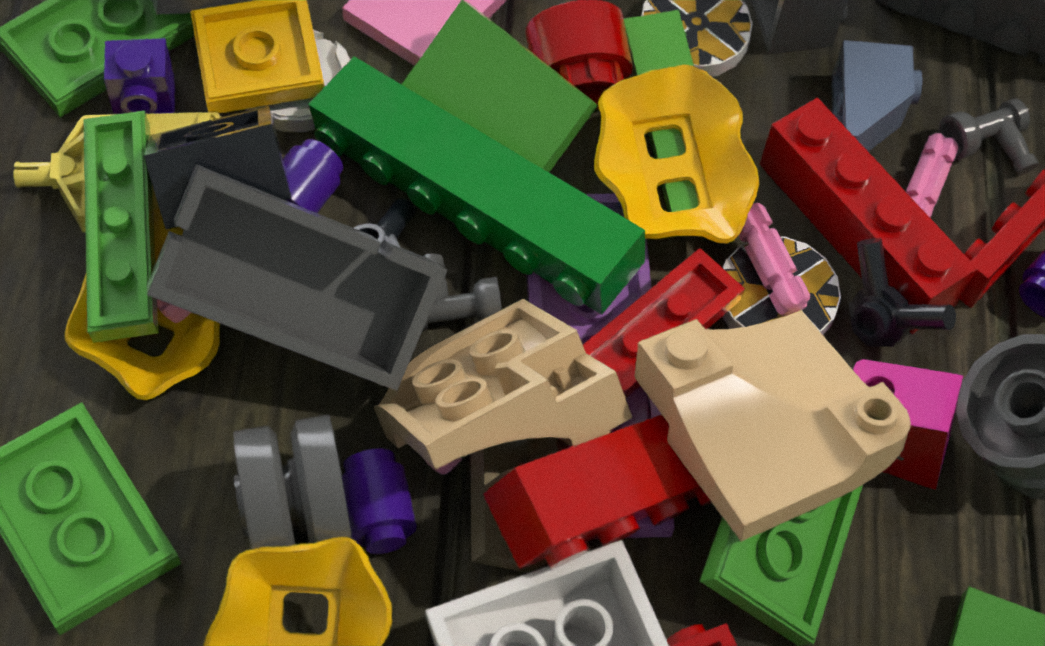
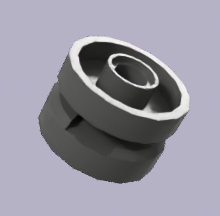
(1005, 412)
(290, 496)

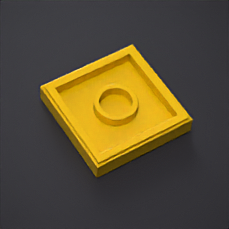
(256, 54)

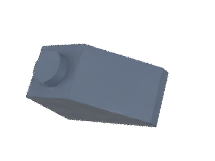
(874, 89)

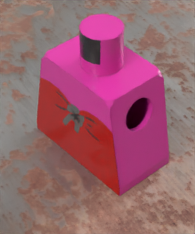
(931, 405)

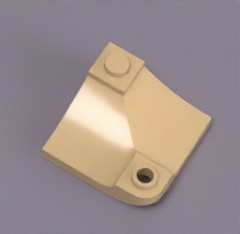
(501, 384)
(769, 417)

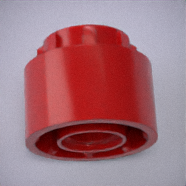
(583, 44)

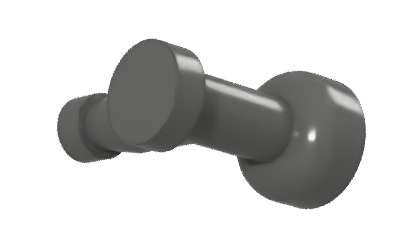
(1003, 123)
(480, 304)

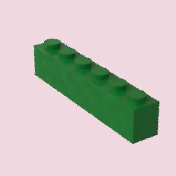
(479, 186)

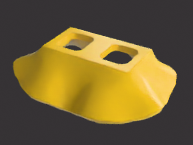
(713, 159)
(142, 375)
(333, 567)

